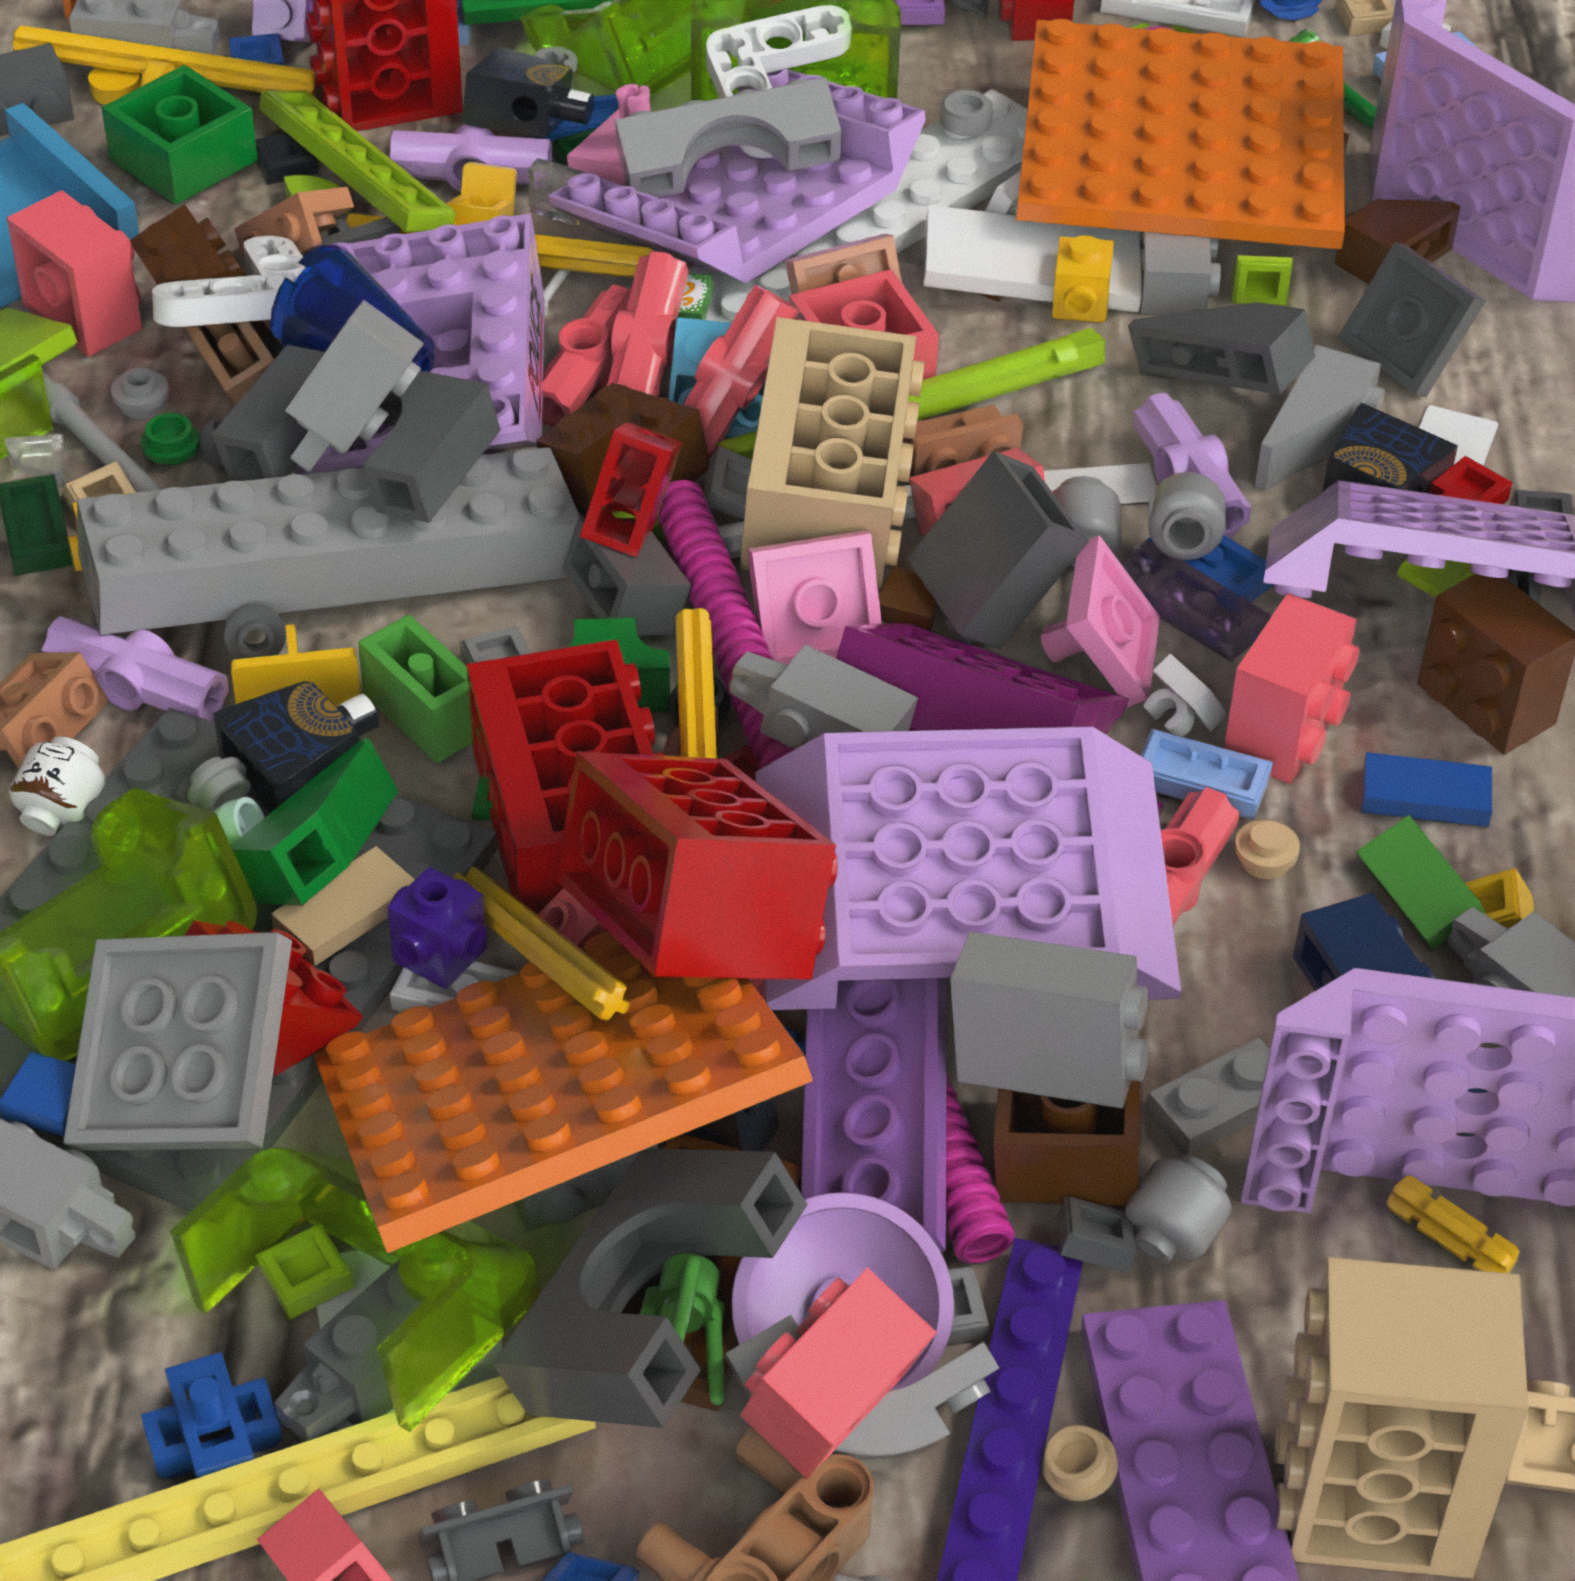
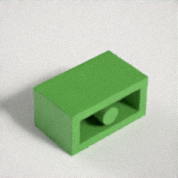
(418, 686)

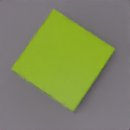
(305, 1271)

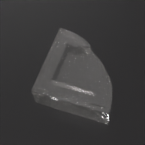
(38, 455)

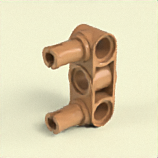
(791, 1538)

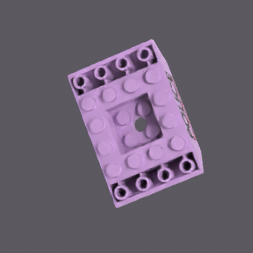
(482, 306)

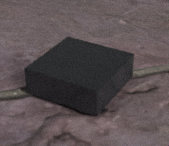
(282, 157)

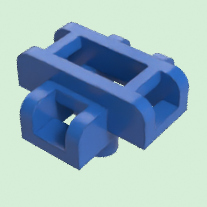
(211, 1408)

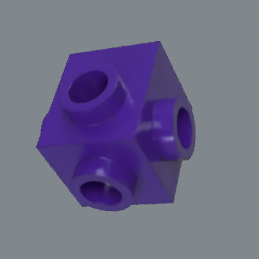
(437, 927)

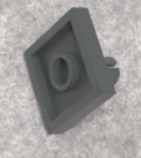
(1411, 319)

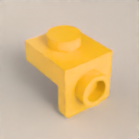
(485, 193)
(1082, 279)

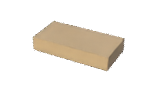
(345, 906)

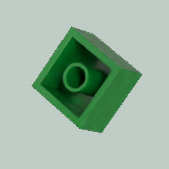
(180, 134)

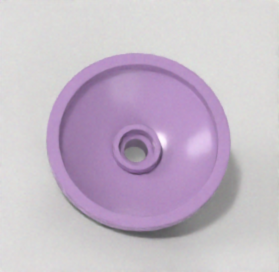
(841, 1239)

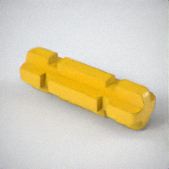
(1451, 1227)

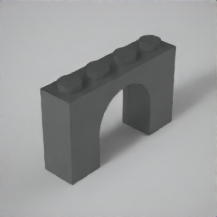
(435, 439)
(576, 1347)

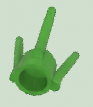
(689, 1301)

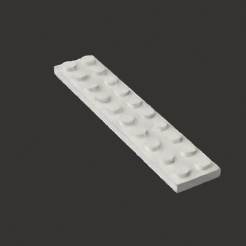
(940, 172)

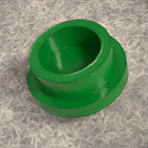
(169, 439)

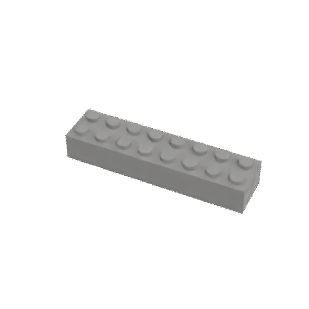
(317, 543)

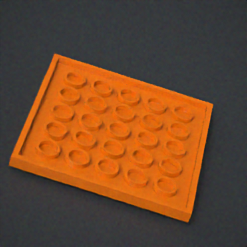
(1185, 134)
(532, 1088)

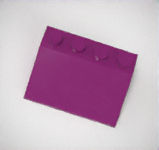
(972, 686)

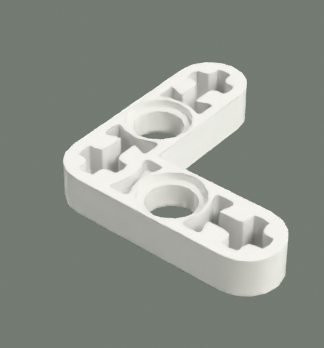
(757, 58)
(231, 299)

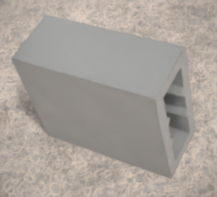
(1048, 1019)

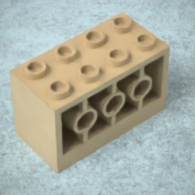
(833, 438)
(1401, 1416)

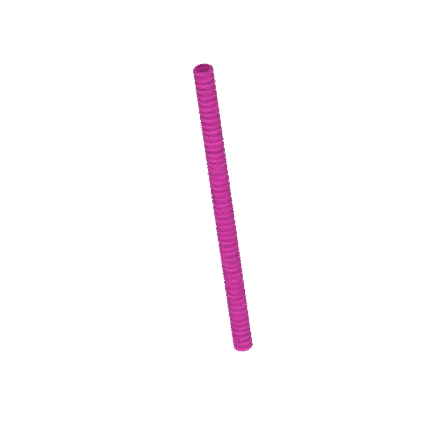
(973, 1207)

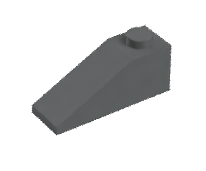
(1228, 346)

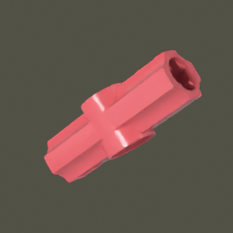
(646, 329)
(583, 357)
(736, 364)
(1193, 844)

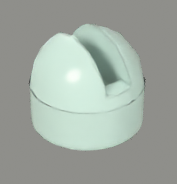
(238, 817)

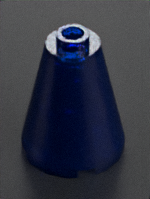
(327, 294)

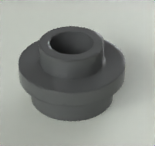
(254, 618)

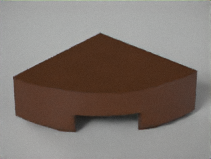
(906, 599)

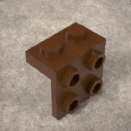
(187, 250)

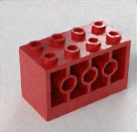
(386, 59)
(525, 735)
(695, 867)

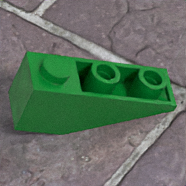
(316, 829)

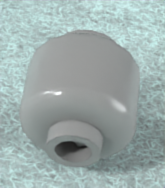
(1092, 508)
(1187, 516)
(1178, 1209)

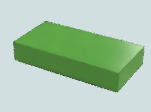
(1418, 880)

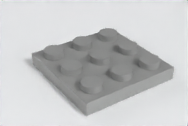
(178, 1043)

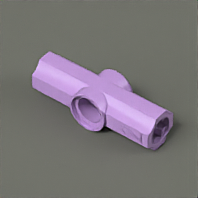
(444, 154)
(1182, 448)
(140, 669)

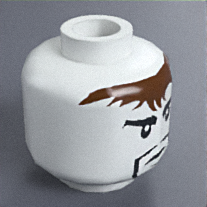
(56, 784)

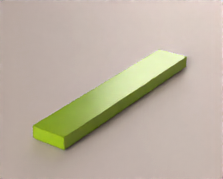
(356, 160)

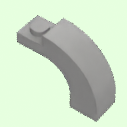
(905, 1416)

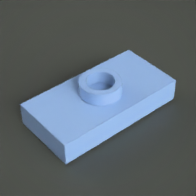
(1191, 765)

